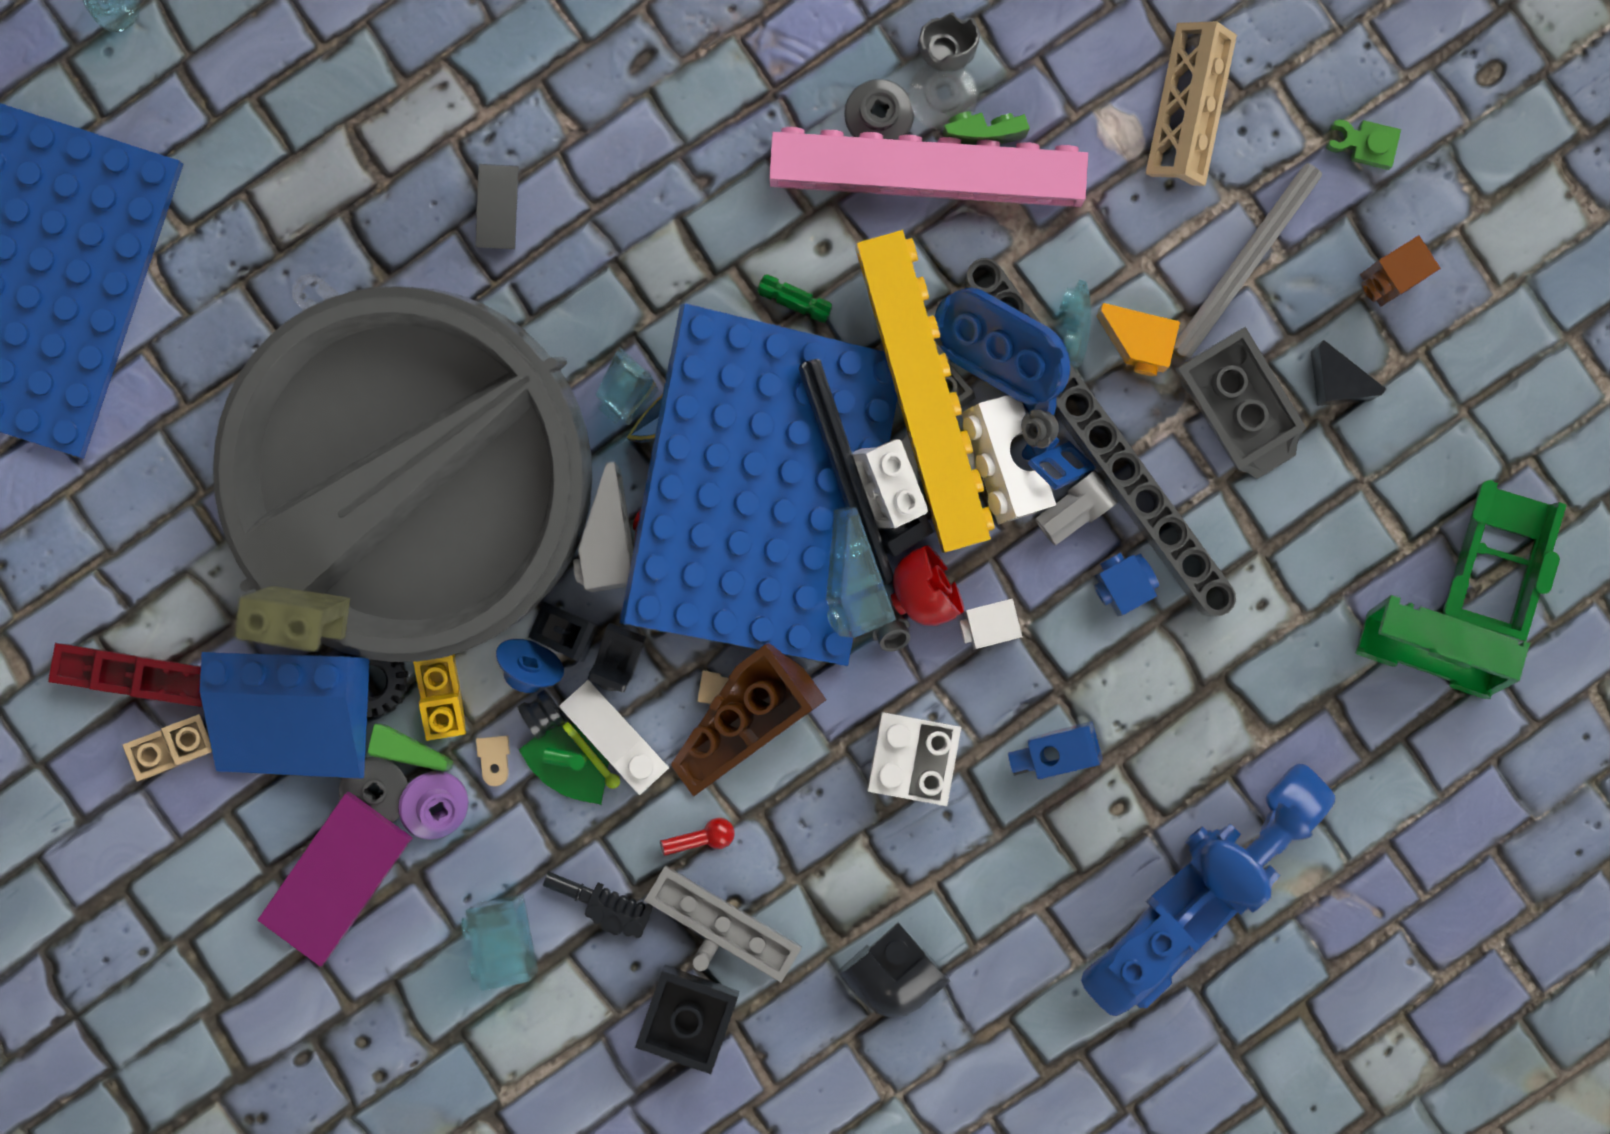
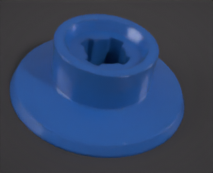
(528, 665)

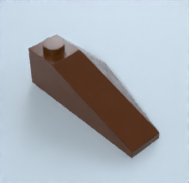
(754, 707)

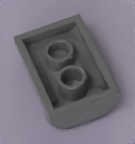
(1243, 403)

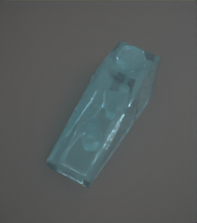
(625, 389)
(854, 582)

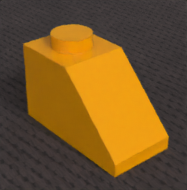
(1140, 337)

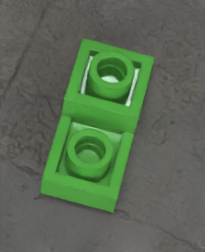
(973, 128)

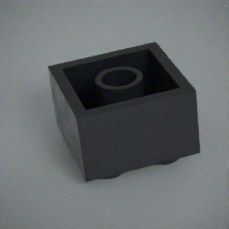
(687, 1019)

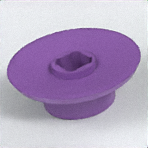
(425, 793)

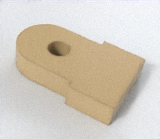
(710, 686)
(494, 751)

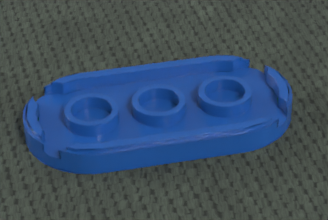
(1002, 346)

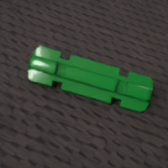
(794, 298)

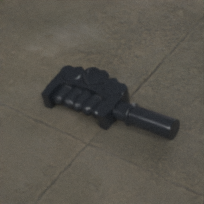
(603, 907)

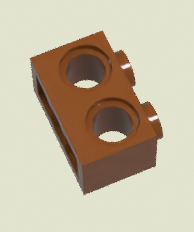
(1398, 271)

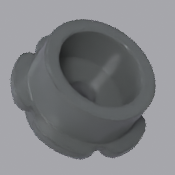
(1046, 425)
(893, 634)

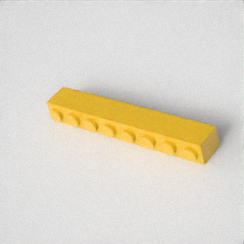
(923, 391)

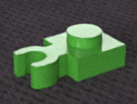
(1371, 143)

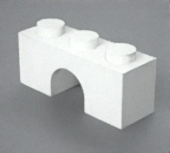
(1010, 489)

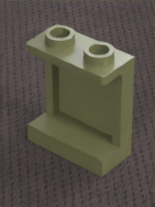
(291, 617)

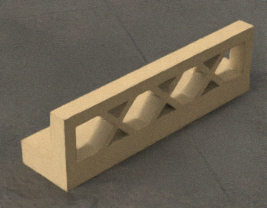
(1200, 101)

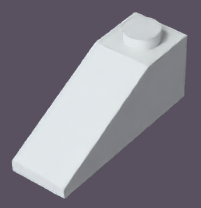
(614, 737)

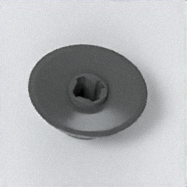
(888, 95)
(387, 777)

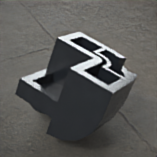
(894, 974)

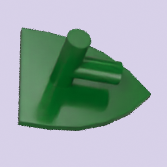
(565, 766)

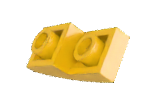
(440, 698)

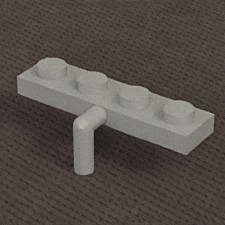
(722, 926)

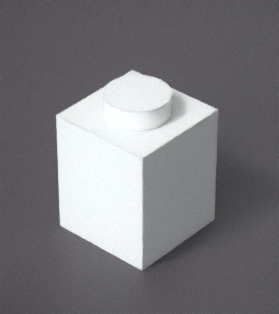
(990, 624)

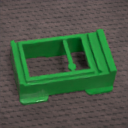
(1520, 517)
(1443, 646)

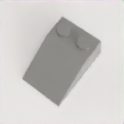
(607, 539)

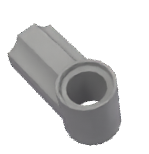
(1083, 503)

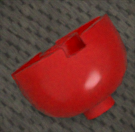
(924, 589)

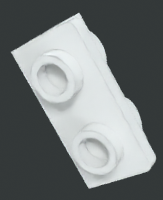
(890, 484)

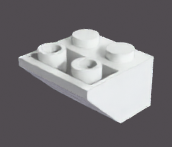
(914, 759)

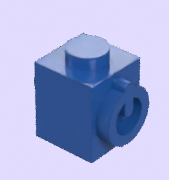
(1126, 583)

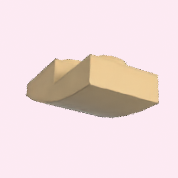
(167, 748)

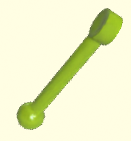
(611, 780)

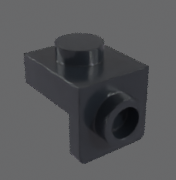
(617, 658)

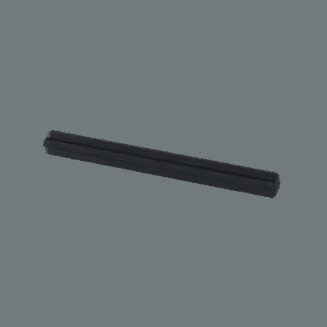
(842, 459)

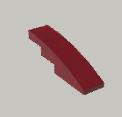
(126, 674)

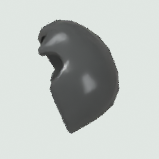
(949, 42)

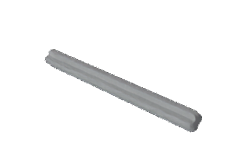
(1246, 261)

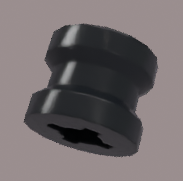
(541, 714)

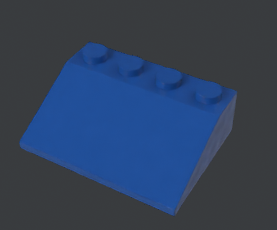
(286, 713)

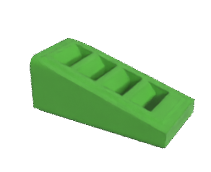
(396, 746)

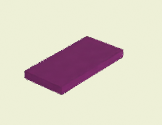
(334, 878)

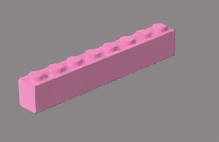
(928, 168)

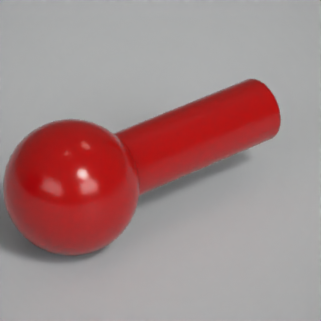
(717, 834)

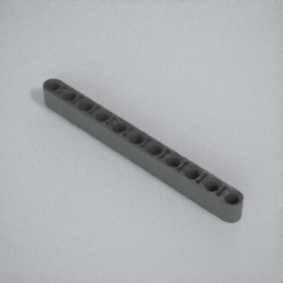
(1140, 479)

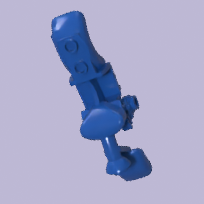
(1205, 896)

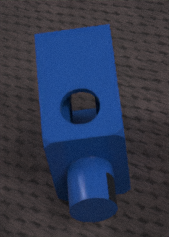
(1076, 747)

